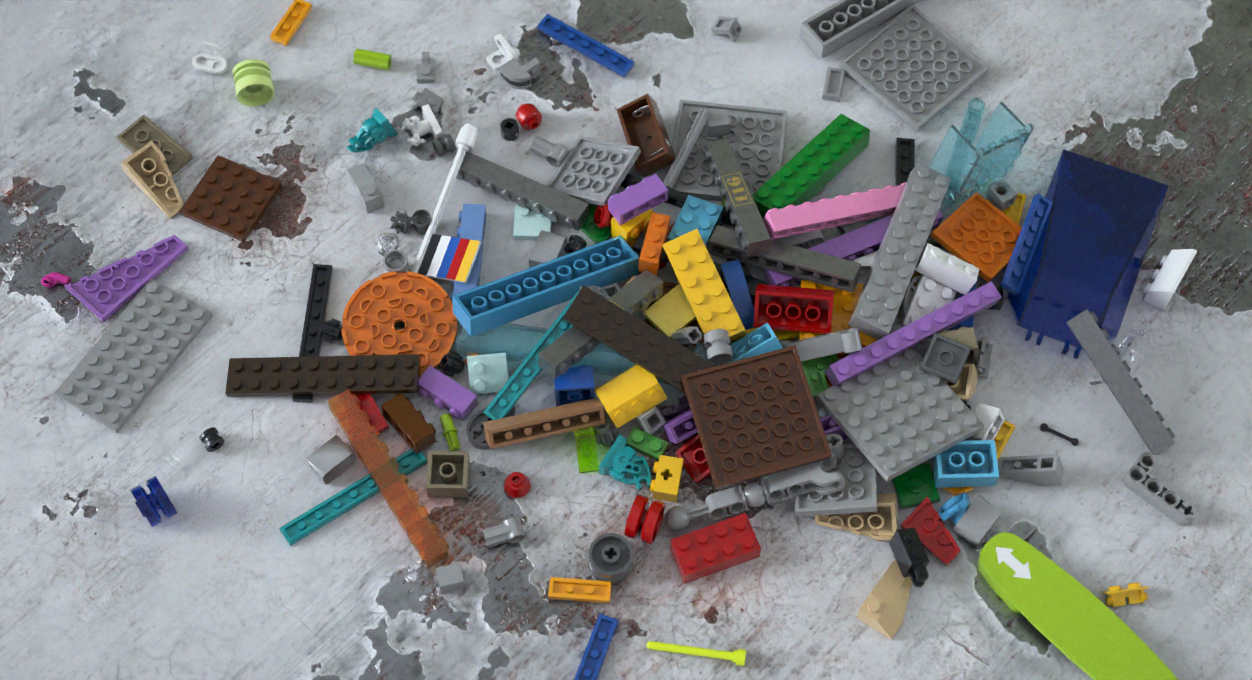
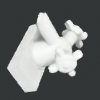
(422, 127)

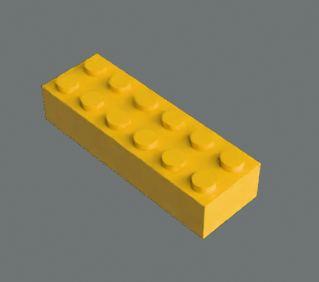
(703, 285)

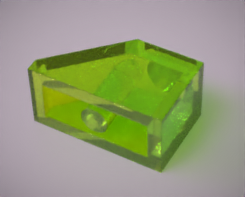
(586, 450)

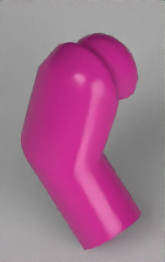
(55, 278)

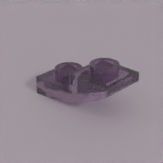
(672, 411)

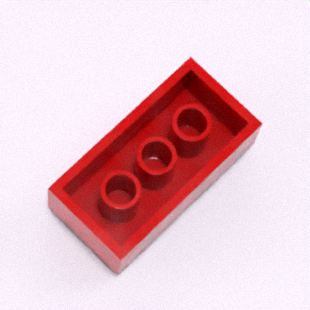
(715, 548)

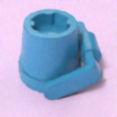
(955, 508)

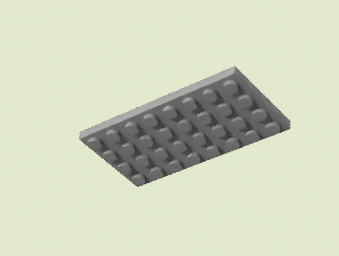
(133, 355)

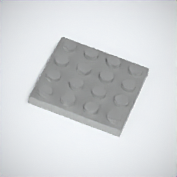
(594, 169)
(856, 497)

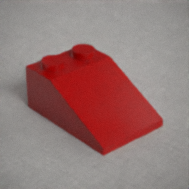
(694, 459)

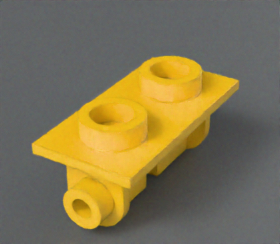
(1117, 595)

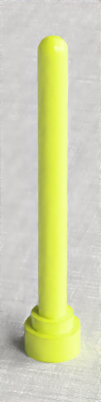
(737, 656)

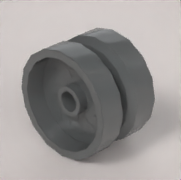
(611, 558)

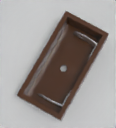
(640, 122)

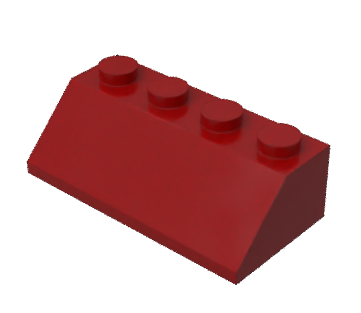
(794, 308)

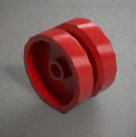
(646, 519)

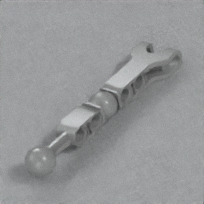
(773, 489)

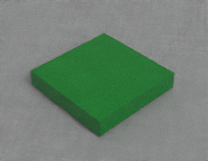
(915, 486)

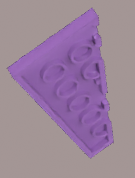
(121, 281)

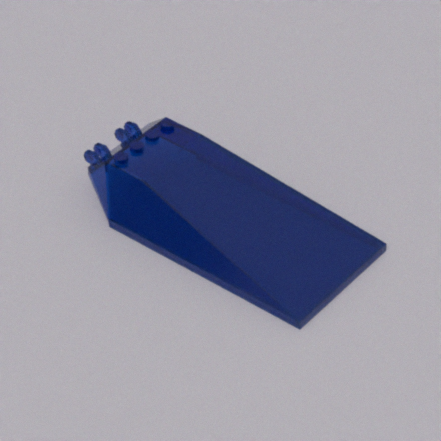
(1087, 249)

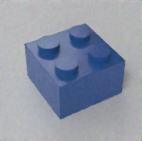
(574, 385)

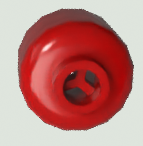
(528, 116)

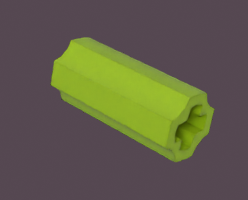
(372, 59)

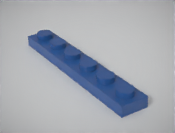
(585, 45)
(1026, 244)

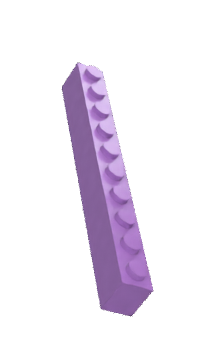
(847, 246)
(913, 334)

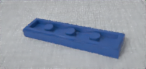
(597, 648)

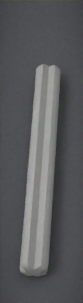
(686, 148)

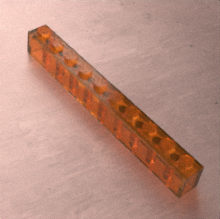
(388, 478)

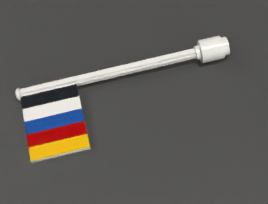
(445, 255)

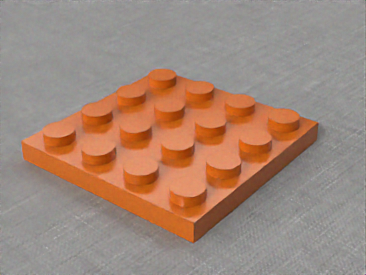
(979, 236)

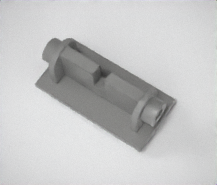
(983, 358)

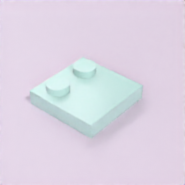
(529, 224)
(487, 372)

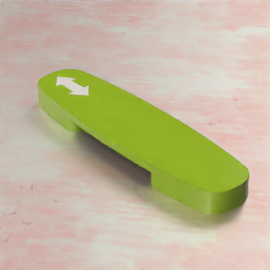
(1066, 612)

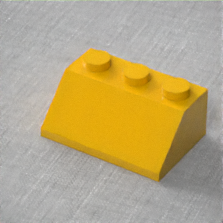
(630, 395)

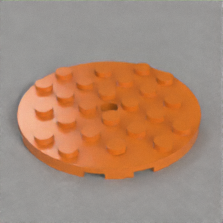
(400, 298)

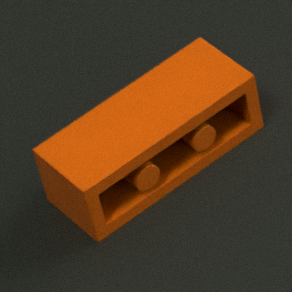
(652, 247)

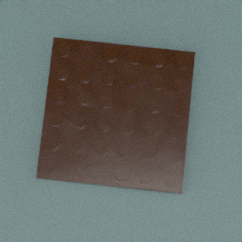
(755, 417)

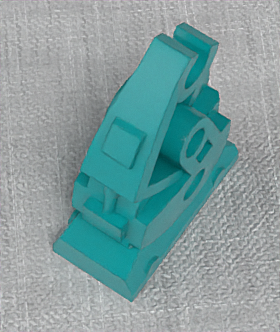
(372, 132)
(625, 465)

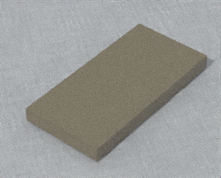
(144, 131)

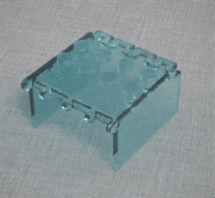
(988, 161)

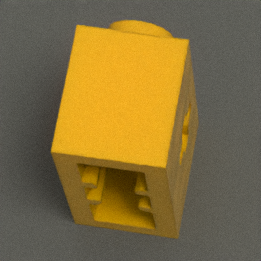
(667, 489)

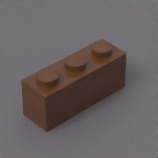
(409, 422)

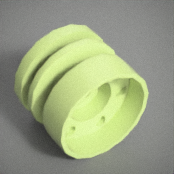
(253, 82)

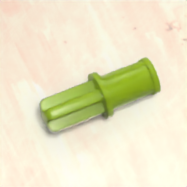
(450, 432)

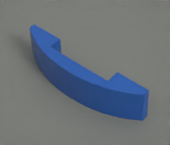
(739, 292)

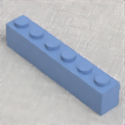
(473, 228)

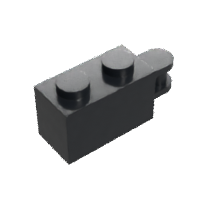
(910, 555)

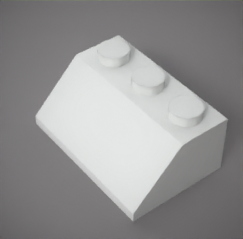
(947, 269)
(1168, 277)

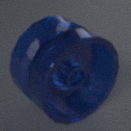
(152, 502)

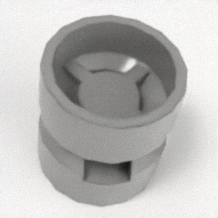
(396, 261)
(717, 347)

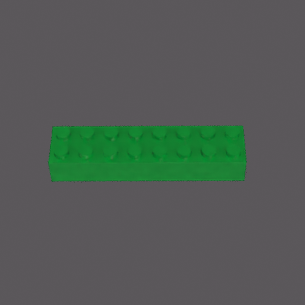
(813, 165)

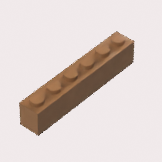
(544, 423)

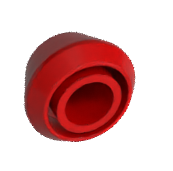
(602, 216)
(516, 485)

